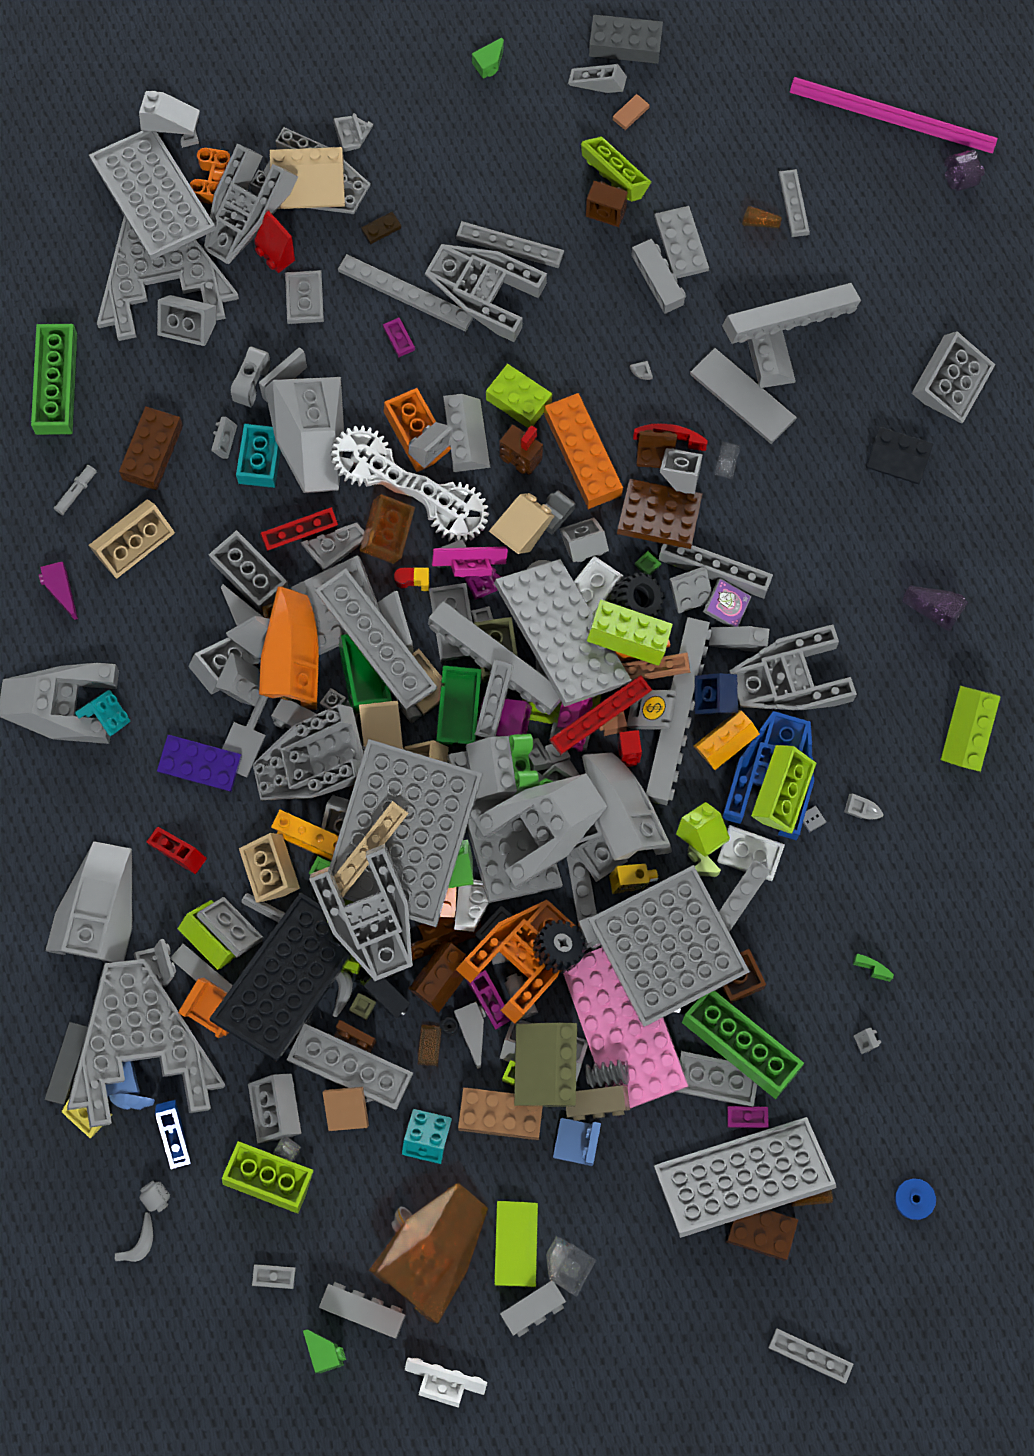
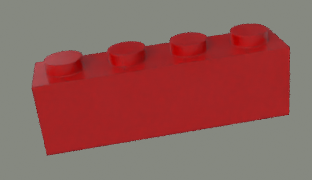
(298, 529)

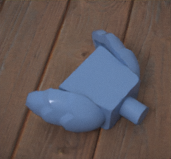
(125, 1093)

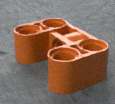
(216, 170)

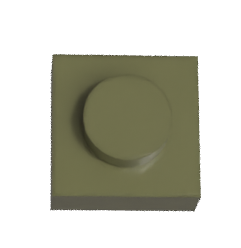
(362, 1006)

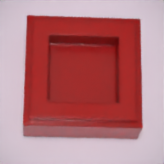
(528, 437)

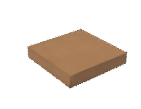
(345, 1108)

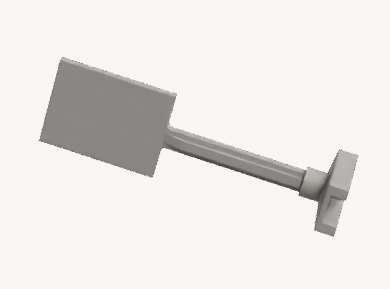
(246, 740)

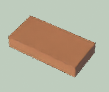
(631, 112)

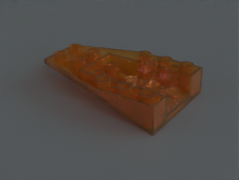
(433, 1251)

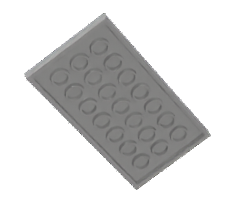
(152, 193)
(557, 629)
(503, 850)
(744, 1177)

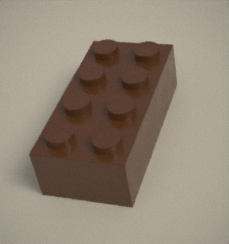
(151, 448)

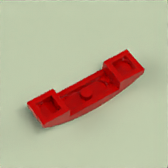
(695, 440)

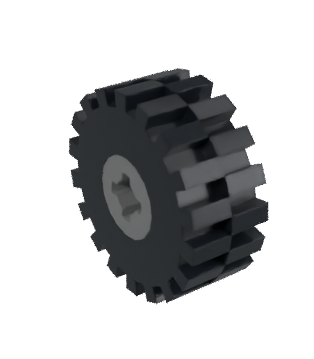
(549, 949)

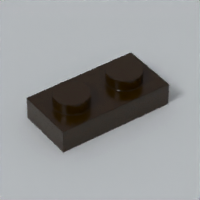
(381, 227)

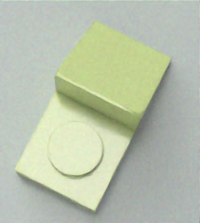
(705, 865)

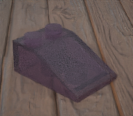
(937, 605)

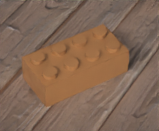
(496, 1115)

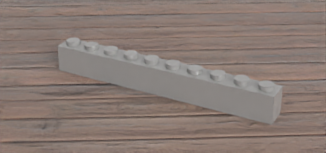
(671, 740)

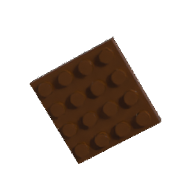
(659, 514)

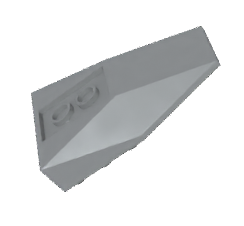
(354, 184)
(305, 426)
(311, 757)

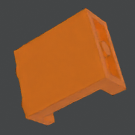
(202, 1003)

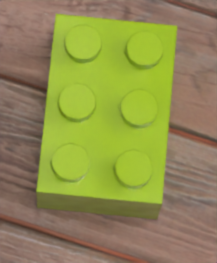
(518, 396)

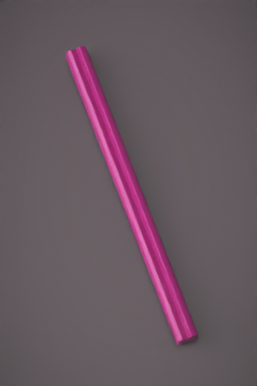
(893, 115)

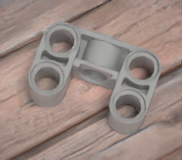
(243, 386)

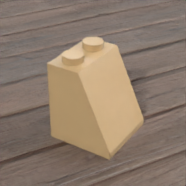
(522, 523)
(381, 723)

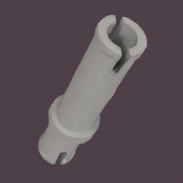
(76, 488)

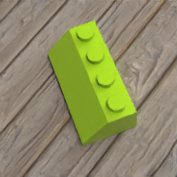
(615, 167)
(970, 728)
(784, 788)
(267, 1177)

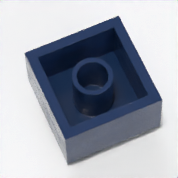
(716, 694)

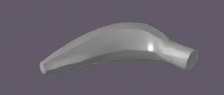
(344, 991)
(144, 1244)

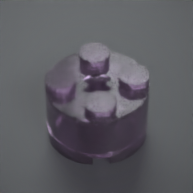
(963, 170)

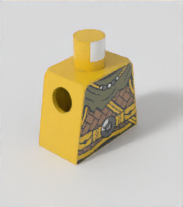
(631, 878)

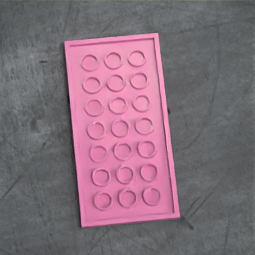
(617, 1033)

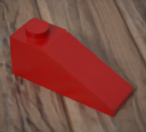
(177, 850)

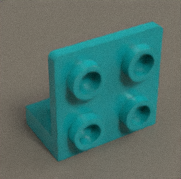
(107, 711)
(426, 1136)

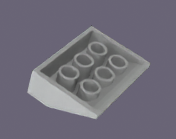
(953, 377)

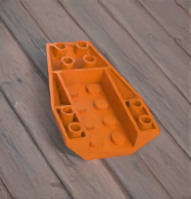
(291, 650)

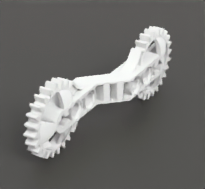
(409, 484)

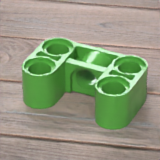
(521, 746)

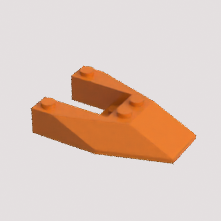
(515, 941)

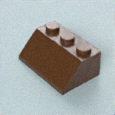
(439, 976)

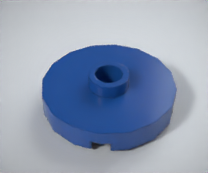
(907, 1206)

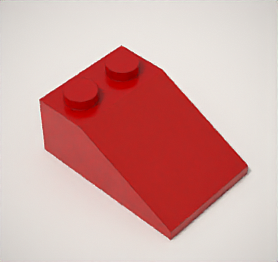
(274, 243)

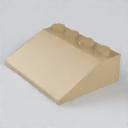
(318, 173)

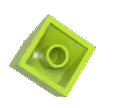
(703, 829)

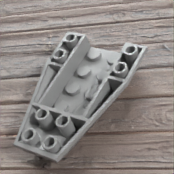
(630, 819)
(97, 907)

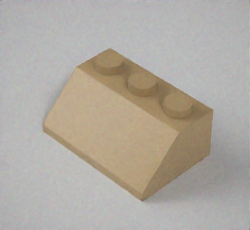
(269, 867)

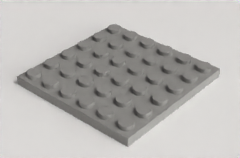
(668, 946)

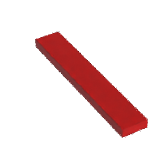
(600, 715)

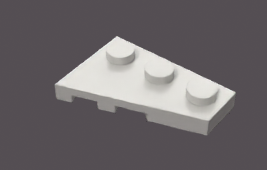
(470, 906)

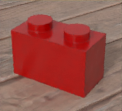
(629, 747)

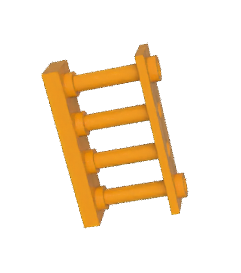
(305, 835)

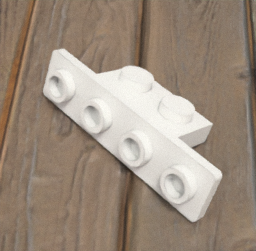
(444, 1384)

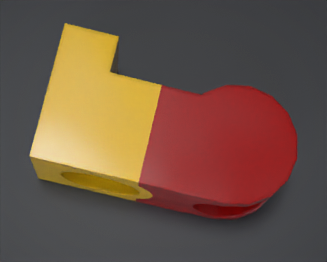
(412, 577)

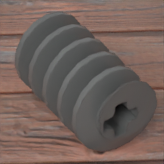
(607, 1074)

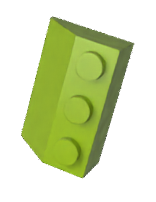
(204, 939)

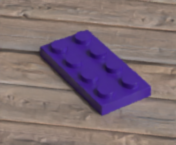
(199, 763)

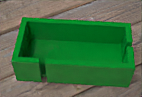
(361, 680)
(458, 706)

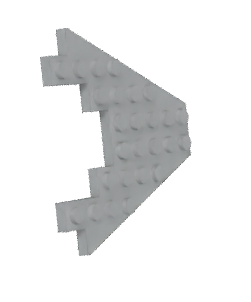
(134, 269)
(132, 1023)

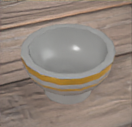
(401, 1216)

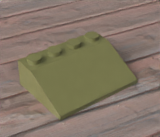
(545, 1064)

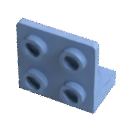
(577, 1141)

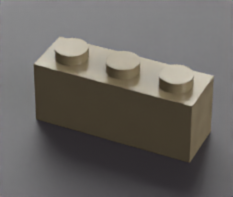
(600, 1101)

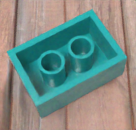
(258, 457)

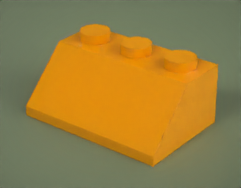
(726, 739)

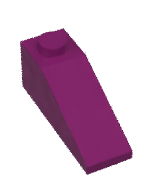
(57, 583)
(489, 999)

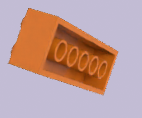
(583, 450)

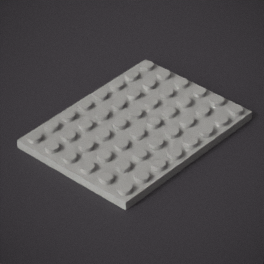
(430, 836)

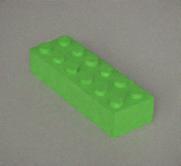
(54, 379)
(742, 1043)

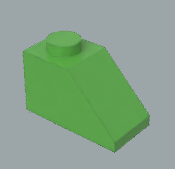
(488, 58)

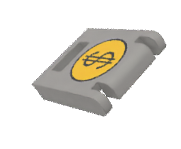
(653, 710)

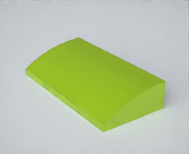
(516, 1244)

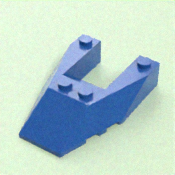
(753, 764)

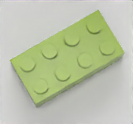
(629, 632)

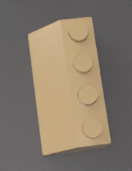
(132, 538)

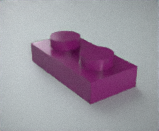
(398, 337)
(747, 1117)

